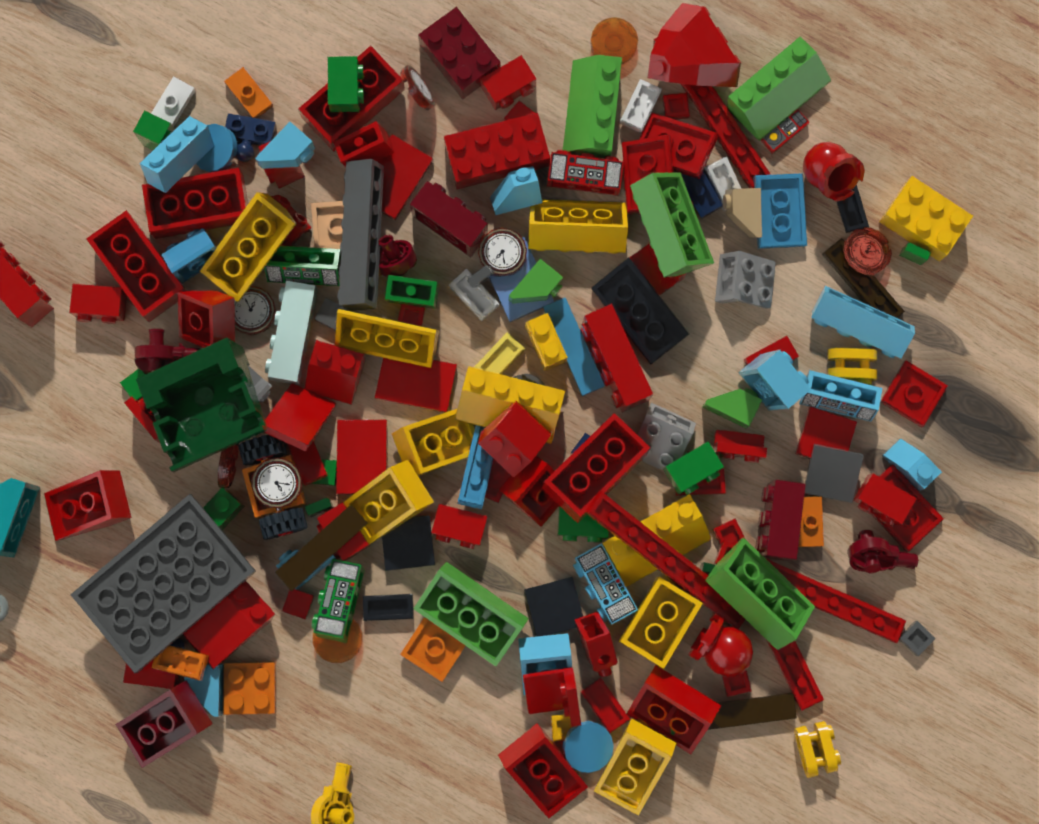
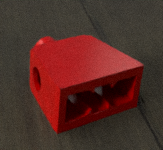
(597, 643)

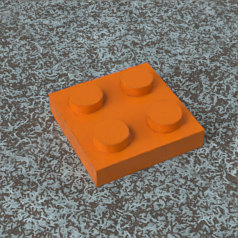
(433, 649)
(250, 688)

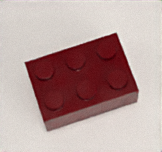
(458, 52)
(449, 218)
(781, 520)
(164, 724)

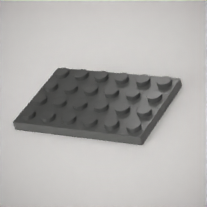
(163, 583)

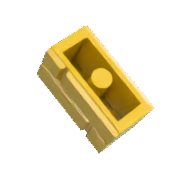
(546, 342)

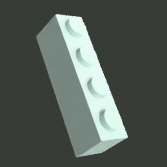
(292, 332)

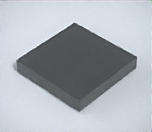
(833, 473)

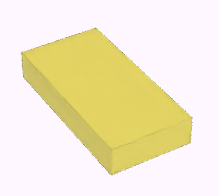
(501, 355)

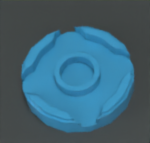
(222, 153)
(588, 747)

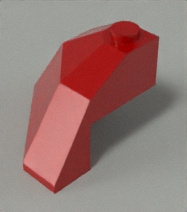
(693, 51)

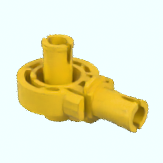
(335, 803)

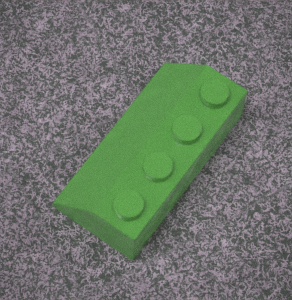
(778, 89)
(592, 105)
(671, 223)
(761, 594)
(470, 613)

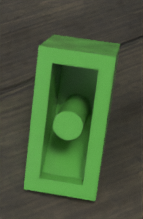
(537, 285)
(736, 406)

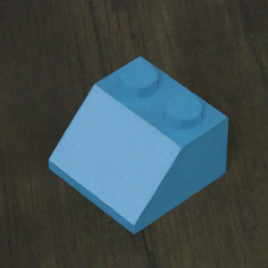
(190, 255)

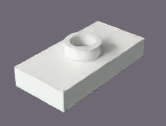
(173, 101)
(640, 106)
(722, 177)
(475, 298)

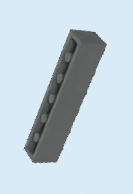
(361, 235)

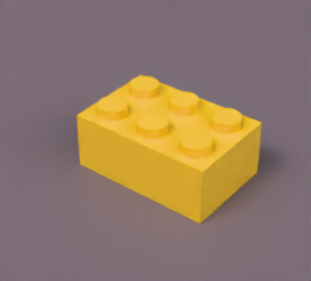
(926, 218)
(660, 622)

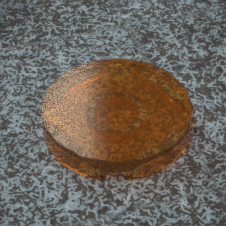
(614, 38)
(338, 651)

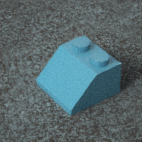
(544, 654)

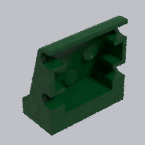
(203, 403)

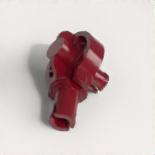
(391, 260)
(157, 354)
(865, 558)

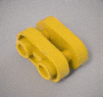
(862, 374)
(828, 757)

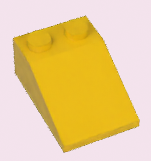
(434, 442)
(390, 500)
(635, 767)

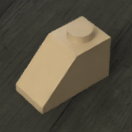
(744, 209)

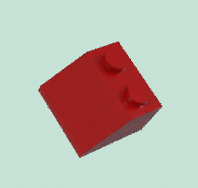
(206, 317)
(334, 372)
(514, 438)
(527, 493)

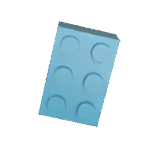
(775, 380)

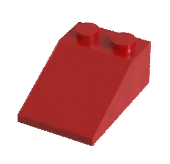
(87, 504)
(230, 624)
(542, 771)

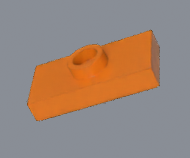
(248, 93)
(812, 523)
(181, 662)

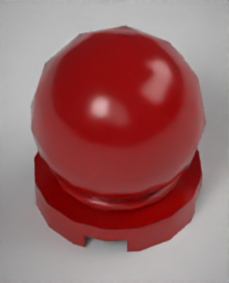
(832, 170)
(724, 648)

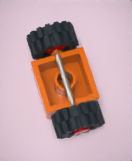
(272, 521)

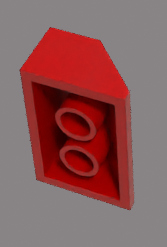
(672, 704)

